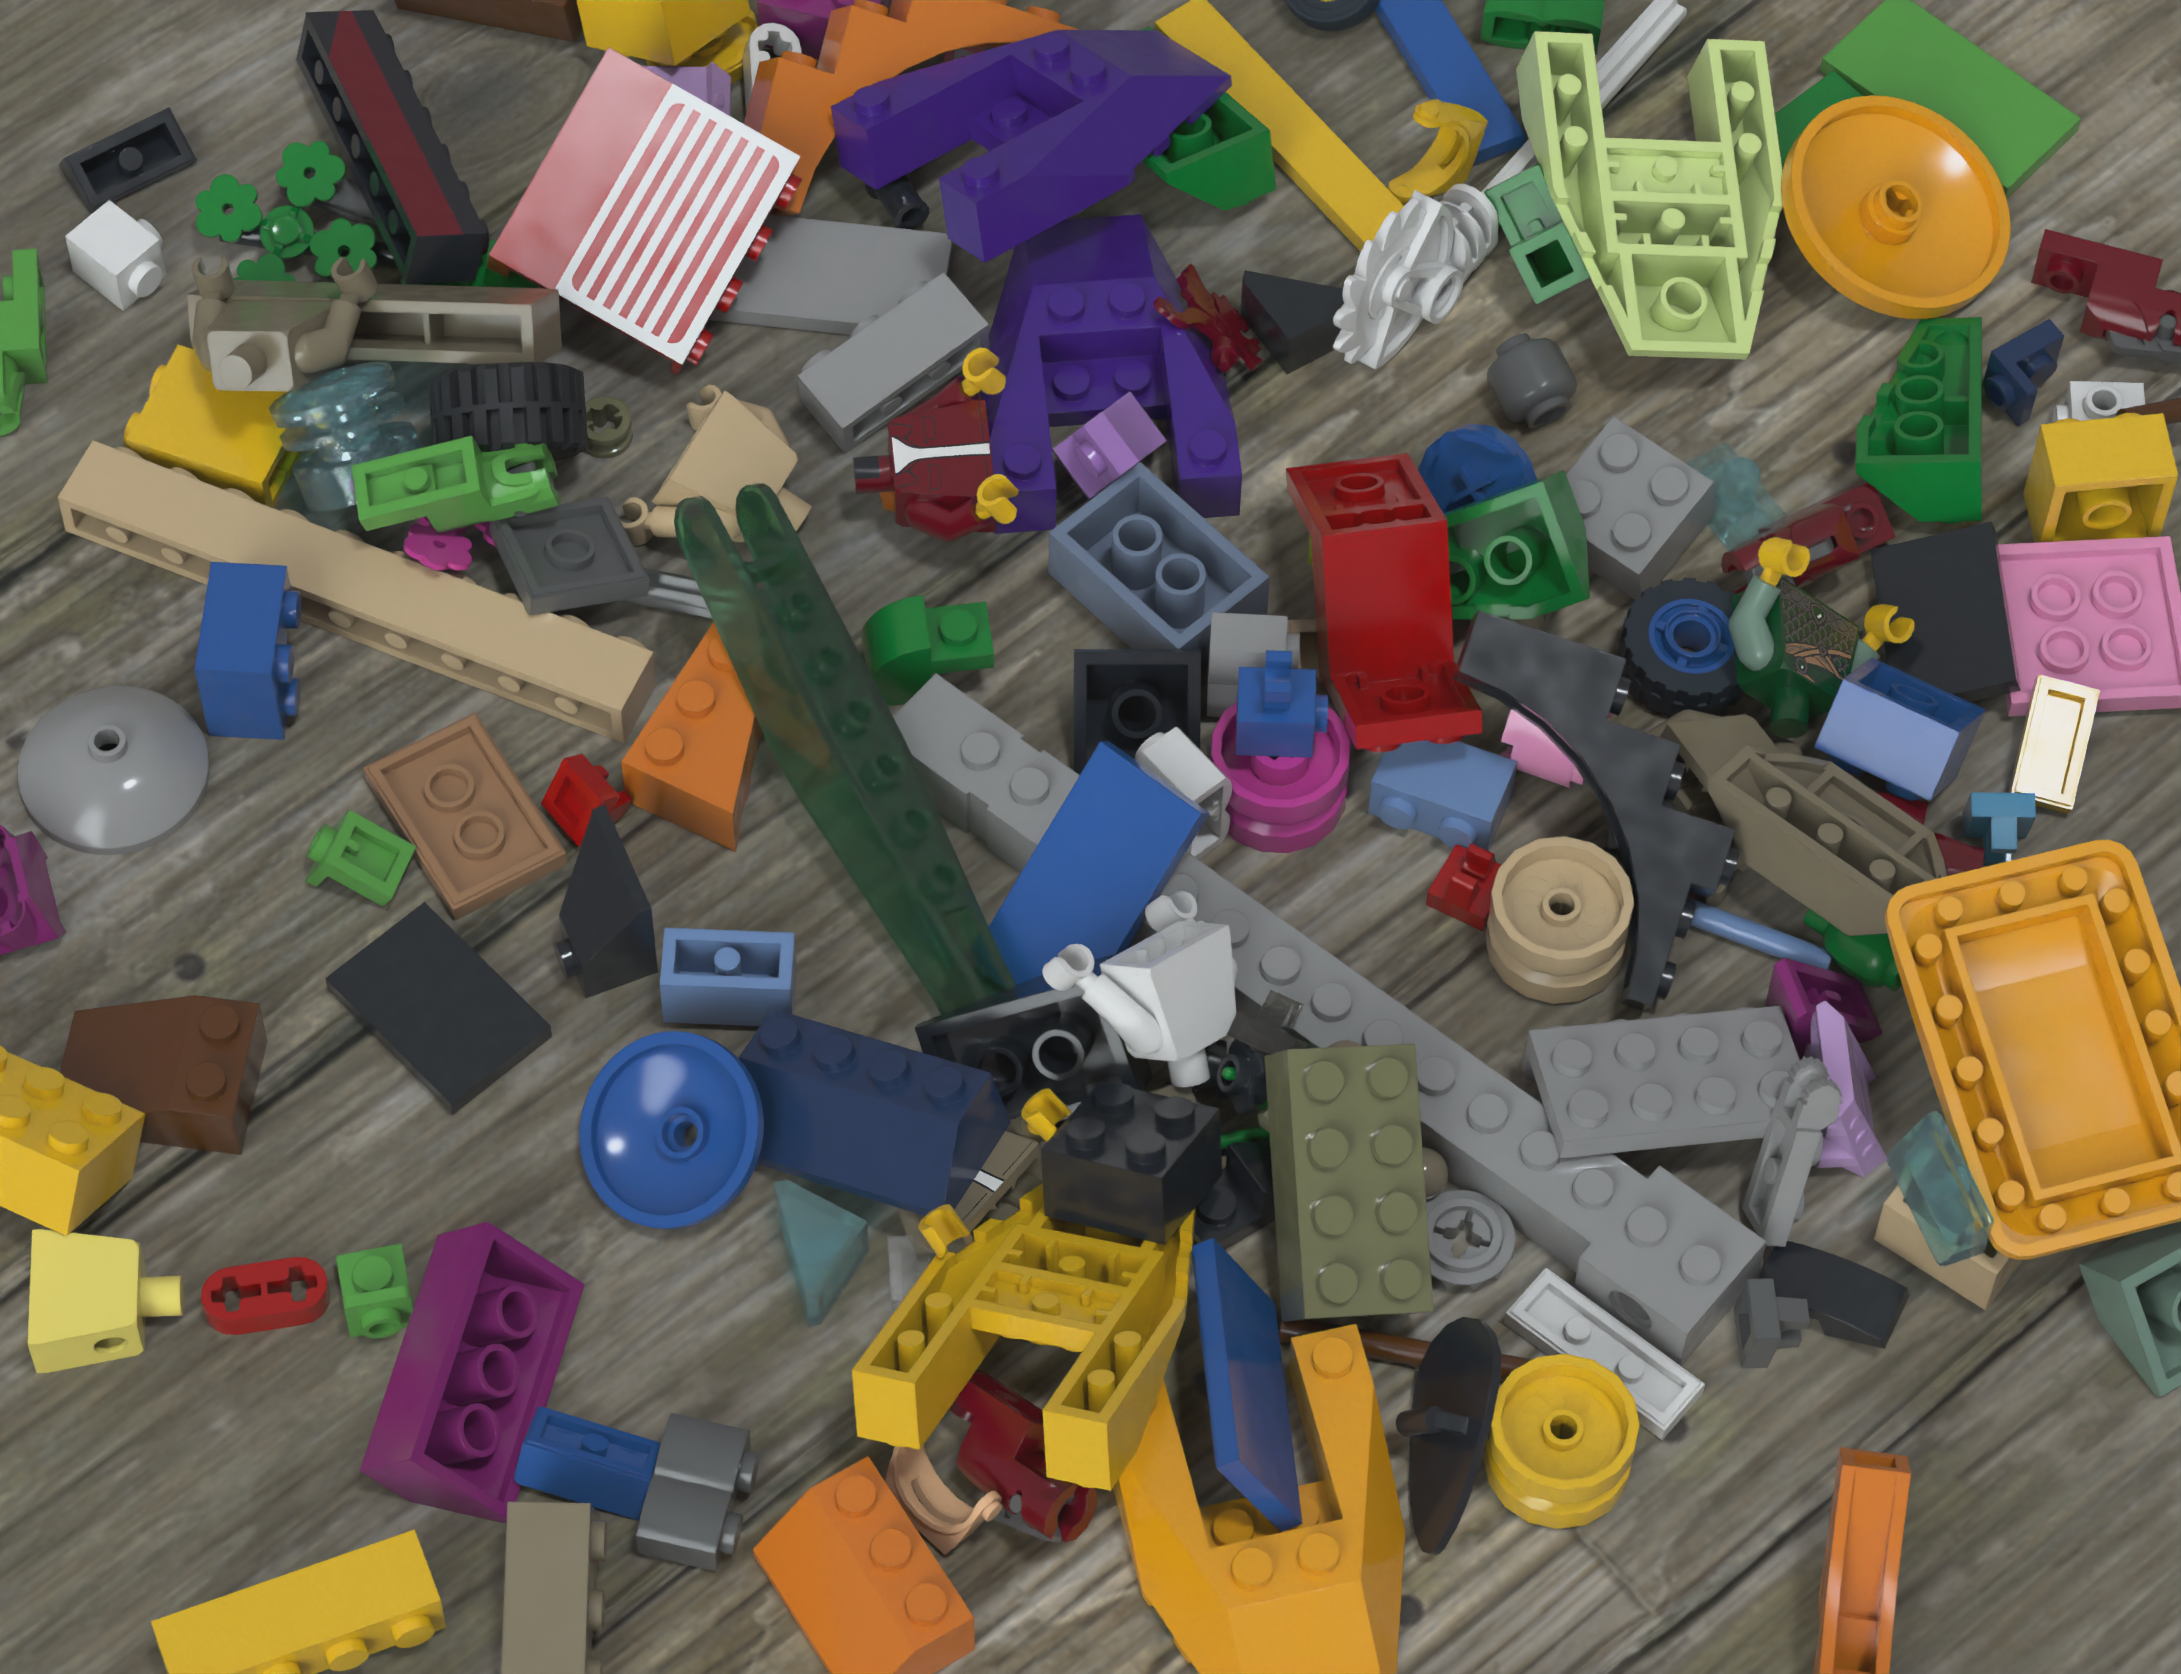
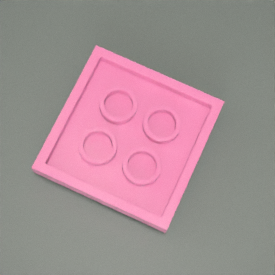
(2096, 619)

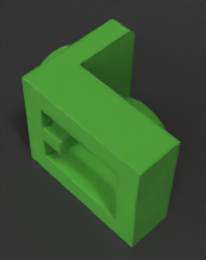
(359, 857)
(375, 1291)

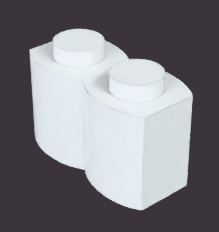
(1192, 773)

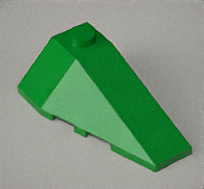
(1219, 157)
(1927, 425)
(1518, 552)

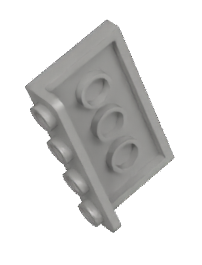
(1660, 1079)

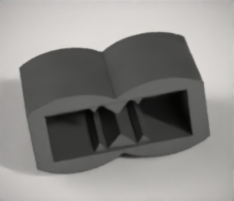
(695, 1492)

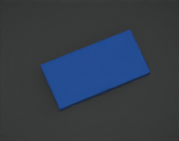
(1096, 865)
(1246, 1385)

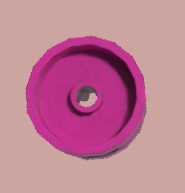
(1284, 800)

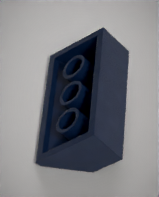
(871, 1113)

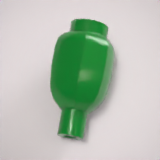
(1861, 956)

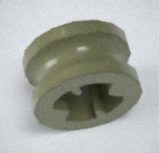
(612, 440)

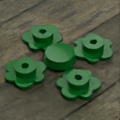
(287, 229)

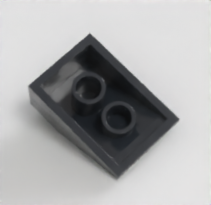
(1035, 1042)

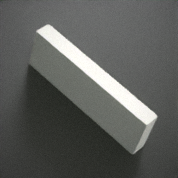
(1567, 1322)

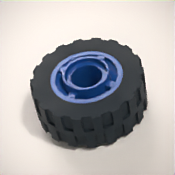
(1661, 671)

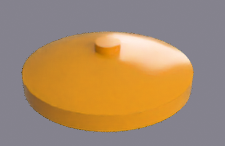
(1895, 207)

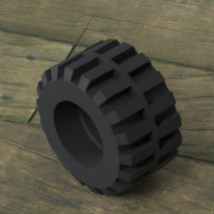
(511, 406)

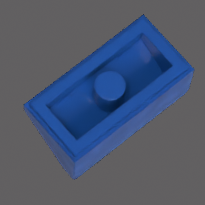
(587, 1462)

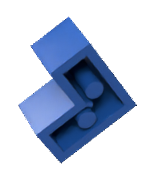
(244, 651)

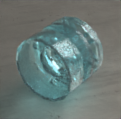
(342, 425)

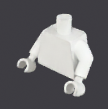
(1164, 992)

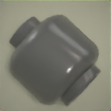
(1532, 380)

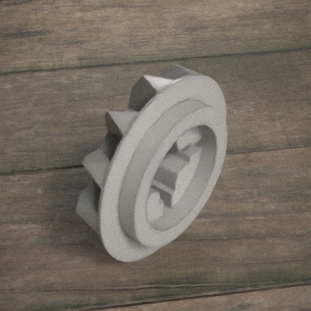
(1489, 1230)

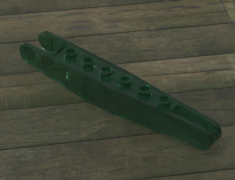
(839, 742)

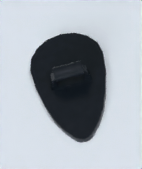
(1449, 1426)

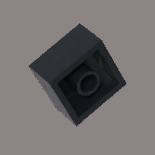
(1132, 1162)

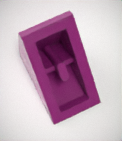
(1803, 986)

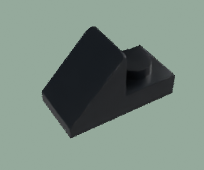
(1240, 1198)

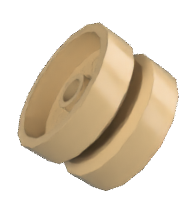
(1559, 919)

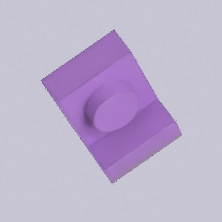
(1109, 445)

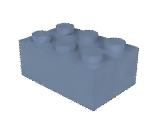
(1153, 566)

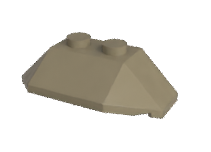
(1823, 836)

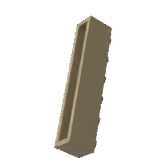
(431, 320)

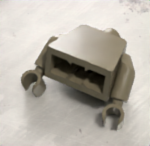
(275, 341)
(1705, 747)

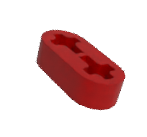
(265, 1295)

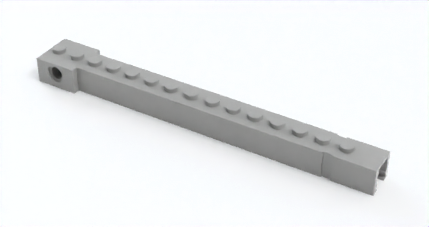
(1637, 1244)

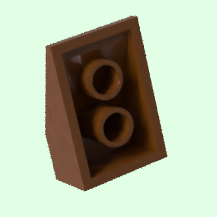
(178, 1061)

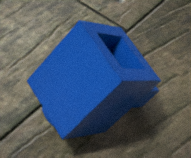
(1278, 709)

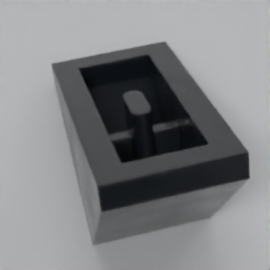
(1291, 317)

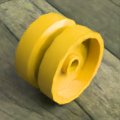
(1561, 1441)

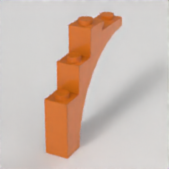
(864, 47)
(1862, 1563)

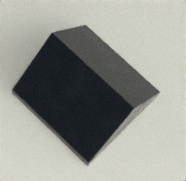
(1133, 695)

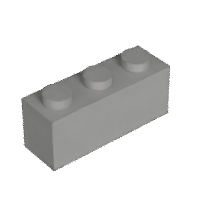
(892, 361)

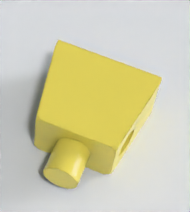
(92, 1299)

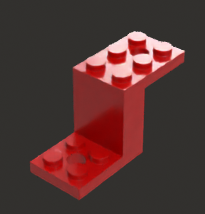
(1383, 602)

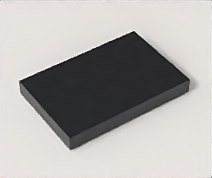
(1958, 610)
(438, 1007)

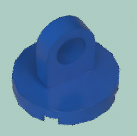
(1473, 465)

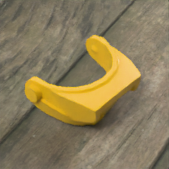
(1436, 172)

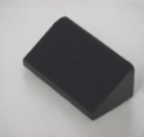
(128, 160)

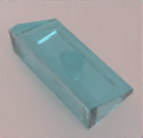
(1941, 1191)

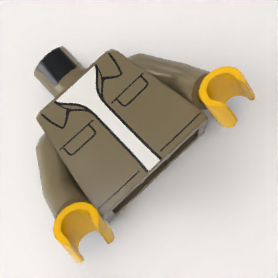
(995, 1192)

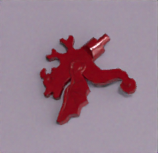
(1213, 318)

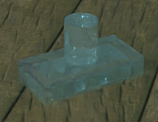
(1740, 498)

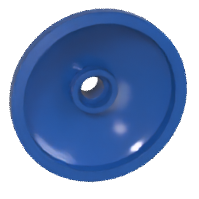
(639, 1122)

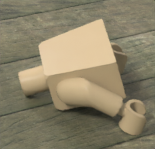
(731, 448)

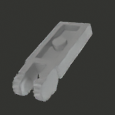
(1790, 1149)

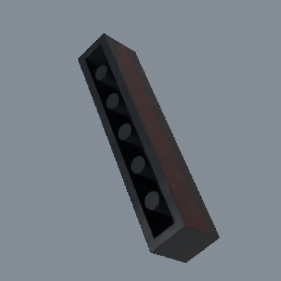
(391, 147)

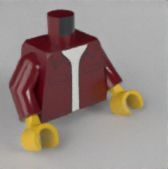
(943, 460)

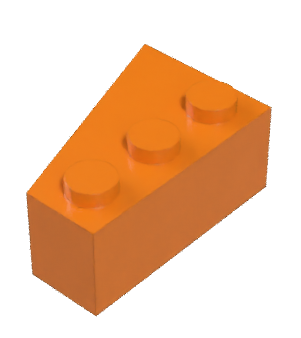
(697, 749)

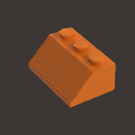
(864, 1580)

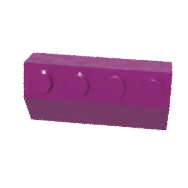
(472, 1373)

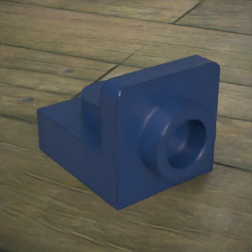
(2020, 367)

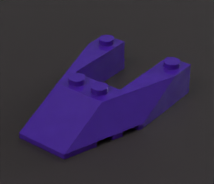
(1055, 111)
(1079, 336)

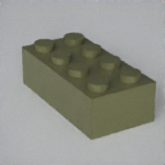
(1348, 1182)

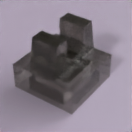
(1272, 1026)

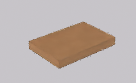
(465, 816)

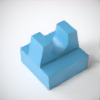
(1999, 822)

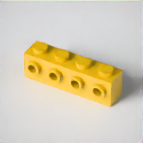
(310, 1617)

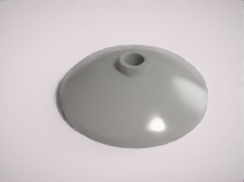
(117, 796)

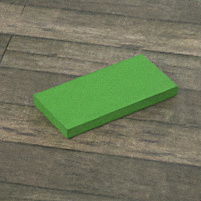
(1922, 60)

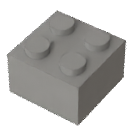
(1637, 507)

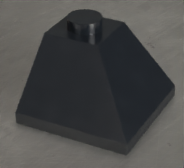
(605, 915)

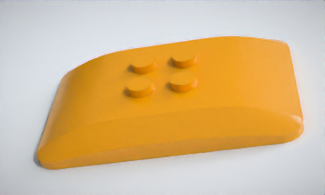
(2050, 1041)

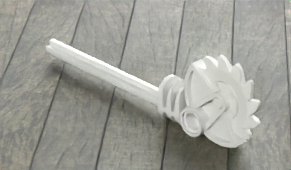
(1433, 246)

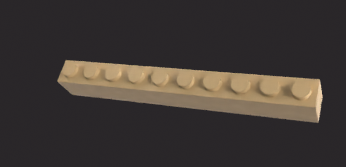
(364, 591)

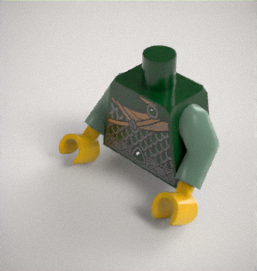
(1796, 647)

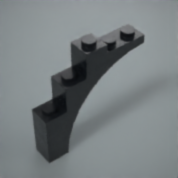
(1663, 851)

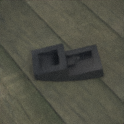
(1840, 1294)

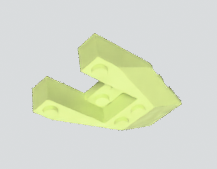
(1664, 225)

